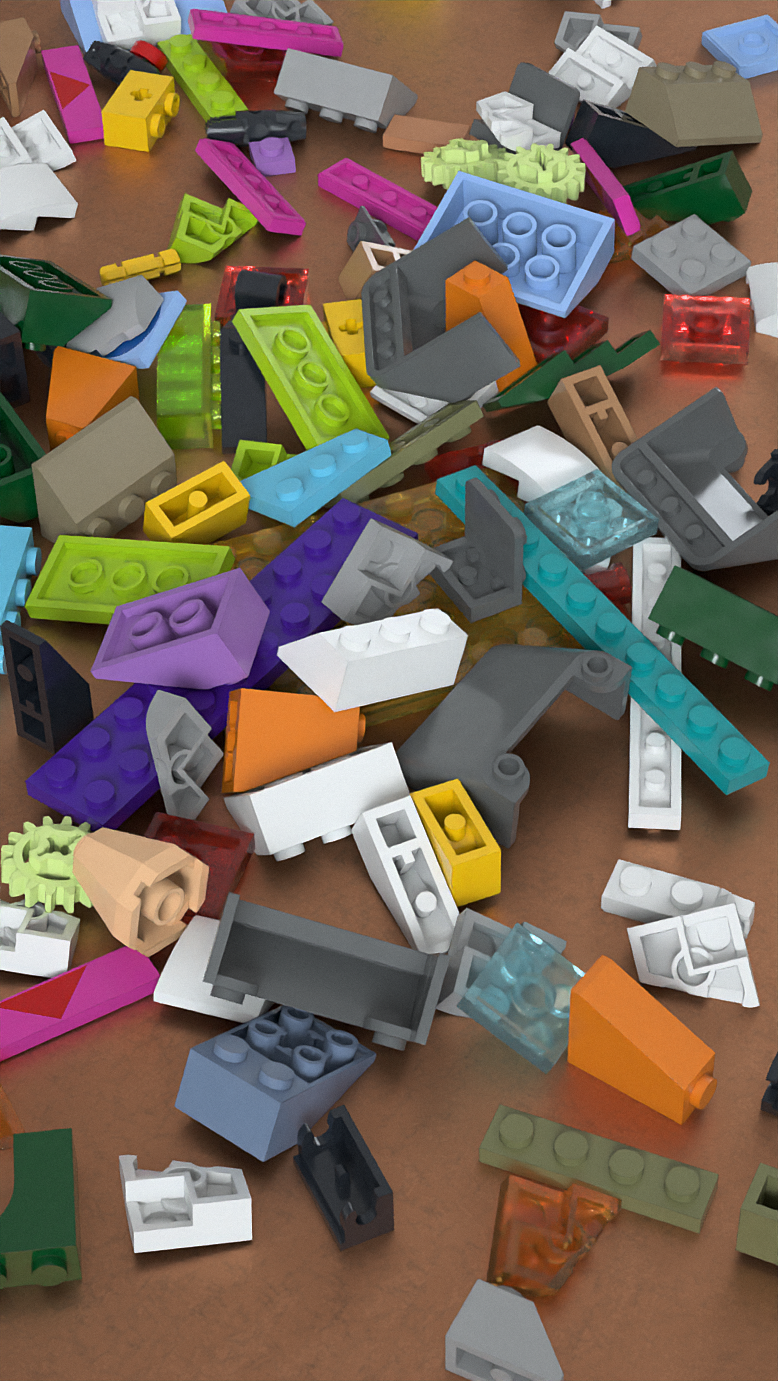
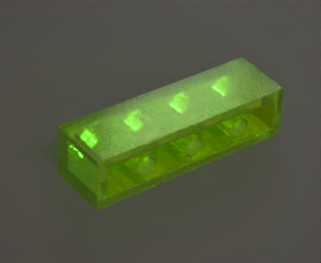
(187, 381)

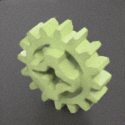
(463, 156)
(543, 172)
(50, 865)

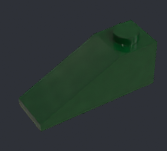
(708, 188)

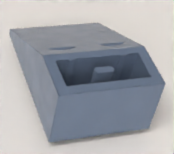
(270, 1078)

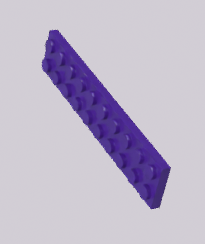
(110, 763)

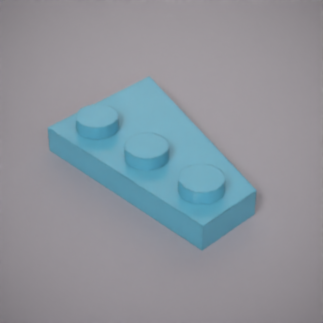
(315, 477)

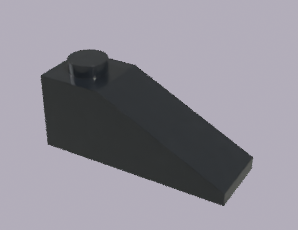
(618, 136)
(241, 394)
(46, 691)

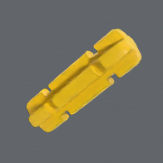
(148, 266)

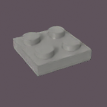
(691, 258)

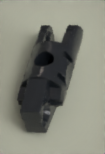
(115, 61)
(256, 126)

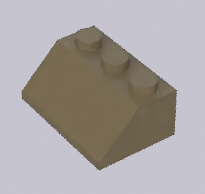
(695, 104)
(103, 475)

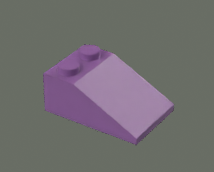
(186, 635)

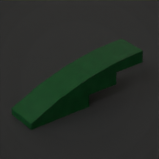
(544, 377)

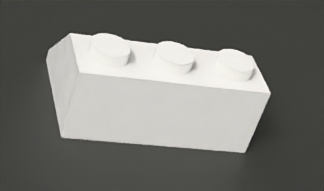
(378, 659)
(318, 800)

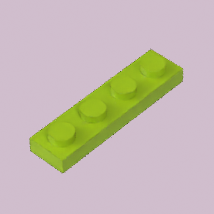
(199, 77)

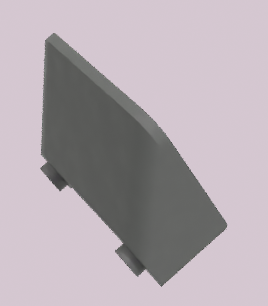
(686, 483)
(493, 711)

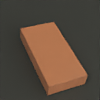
(421, 134)

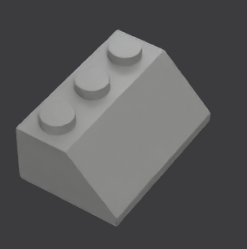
(342, 91)

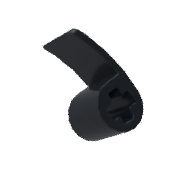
(258, 290)

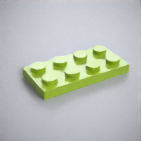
(306, 373)
(95, 575)

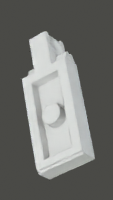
(658, 895)

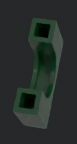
(42, 1218)

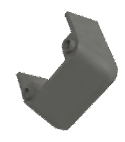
(408, 322)
(325, 972)

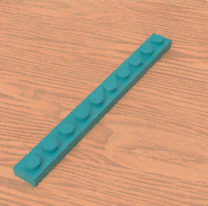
(601, 627)

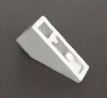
(407, 874)

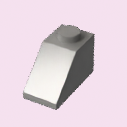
(499, 1338)

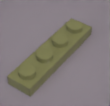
(415, 448)
(567, 1155)

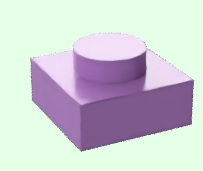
(272, 156)

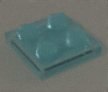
(591, 519)
(525, 997)

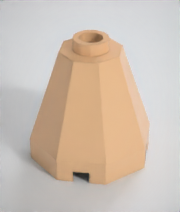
(139, 886)

